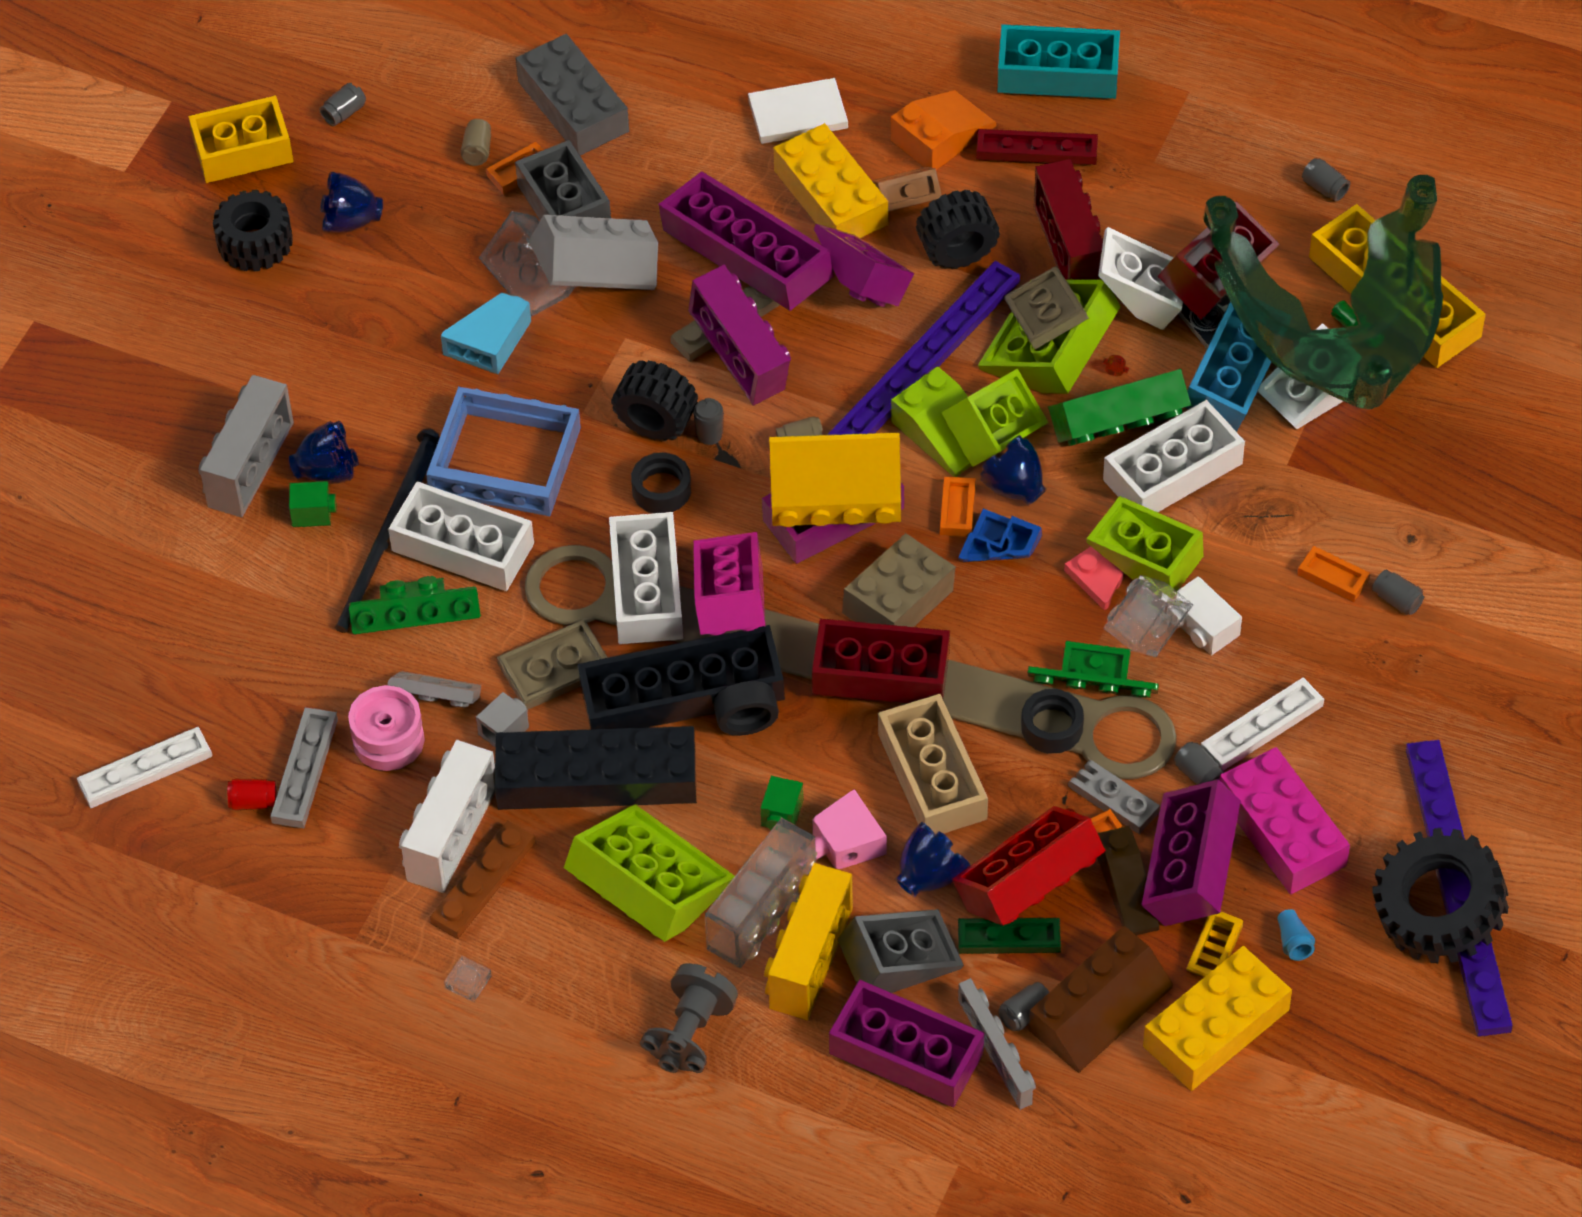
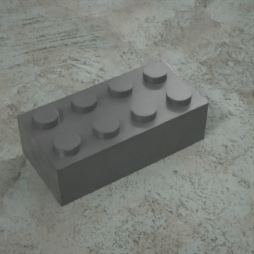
(572, 94)

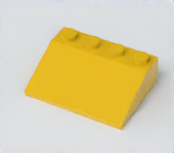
(835, 479)

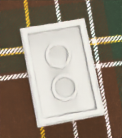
(797, 109)

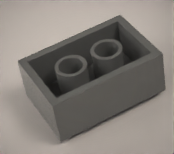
(561, 184)

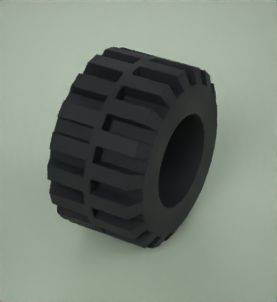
(251, 212)
(957, 229)
(654, 400)

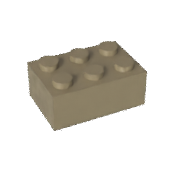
(899, 585)

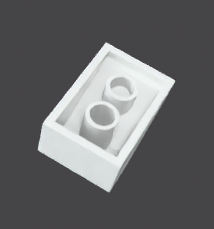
(1132, 274)
(1294, 399)

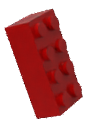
(1029, 865)

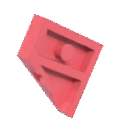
(1095, 576)

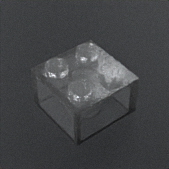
(1147, 615)

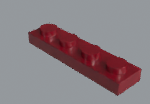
(1036, 146)

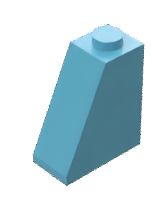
(488, 333)

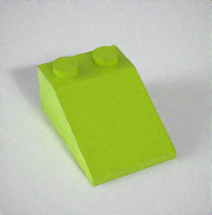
(994, 417)
(920, 418)
(1147, 543)

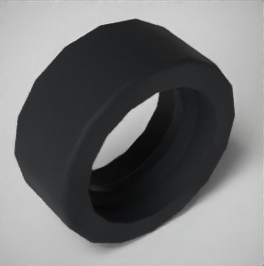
(655, 464)
(1048, 700)
(746, 708)

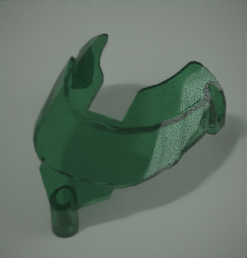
(1393, 302)

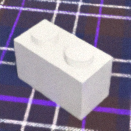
(1211, 619)

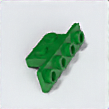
(414, 605)
(1094, 666)

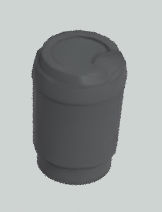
(343, 104)
(1325, 179)
(709, 421)
(1398, 592)
(1197, 763)
(1016, 1009)

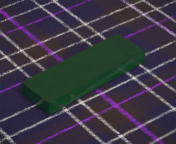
(1020, 936)

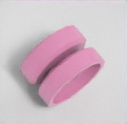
(386, 728)

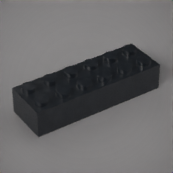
(676, 679)
(595, 768)

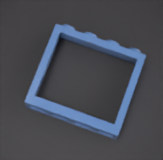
(497, 490)

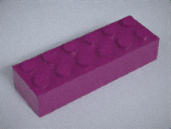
(746, 240)

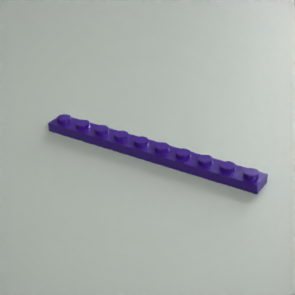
(930, 349)
(1439, 810)

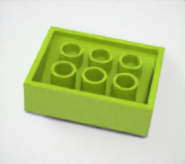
(1060, 361)
(647, 871)

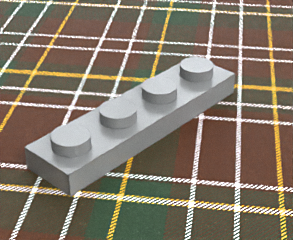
(304, 768)
(1003, 1055)

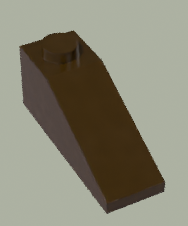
(1126, 879)

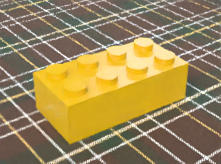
(830, 183)
(809, 941)
(1217, 1018)

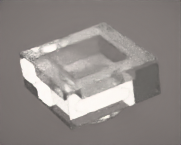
(467, 978)

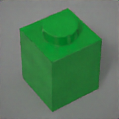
(311, 504)
(781, 799)

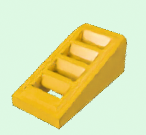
(1223, 921)

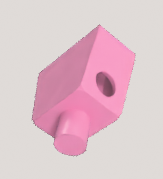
(848, 833)

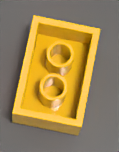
(241, 139)

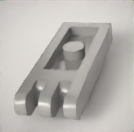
(432, 688)
(1112, 793)

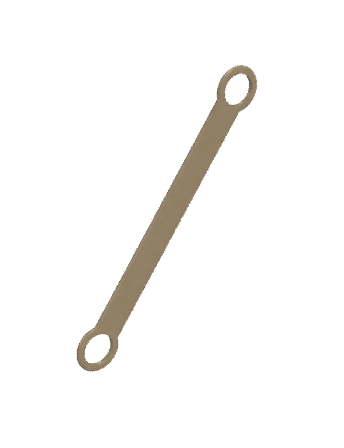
(970, 691)

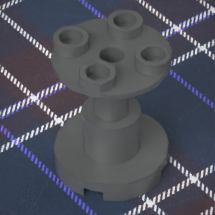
(699, 999)

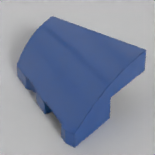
(1000, 538)

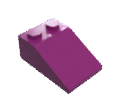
(864, 268)

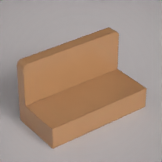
(909, 187)

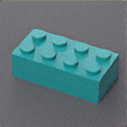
(1058, 61)

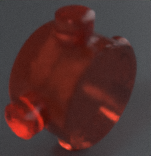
(1115, 365)

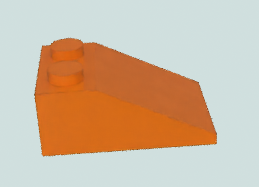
(938, 128)

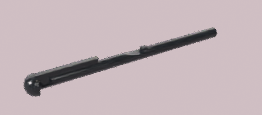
(419, 465)

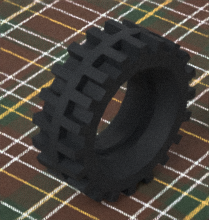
(1449, 932)

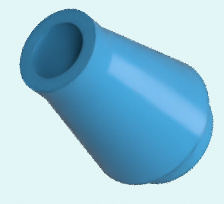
(1295, 937)

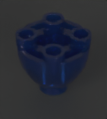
(348, 204)
(325, 455)
(1016, 472)
(928, 861)

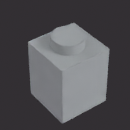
(502, 716)

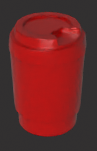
(251, 794)

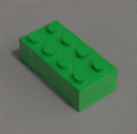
(1126, 404)

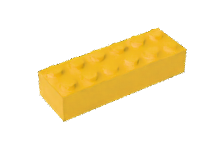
(1342, 253)

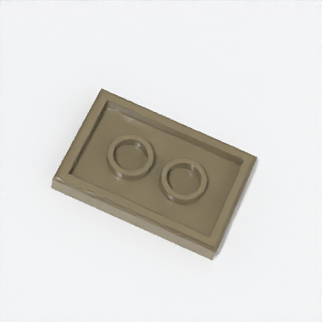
(1046, 307)
(549, 664)

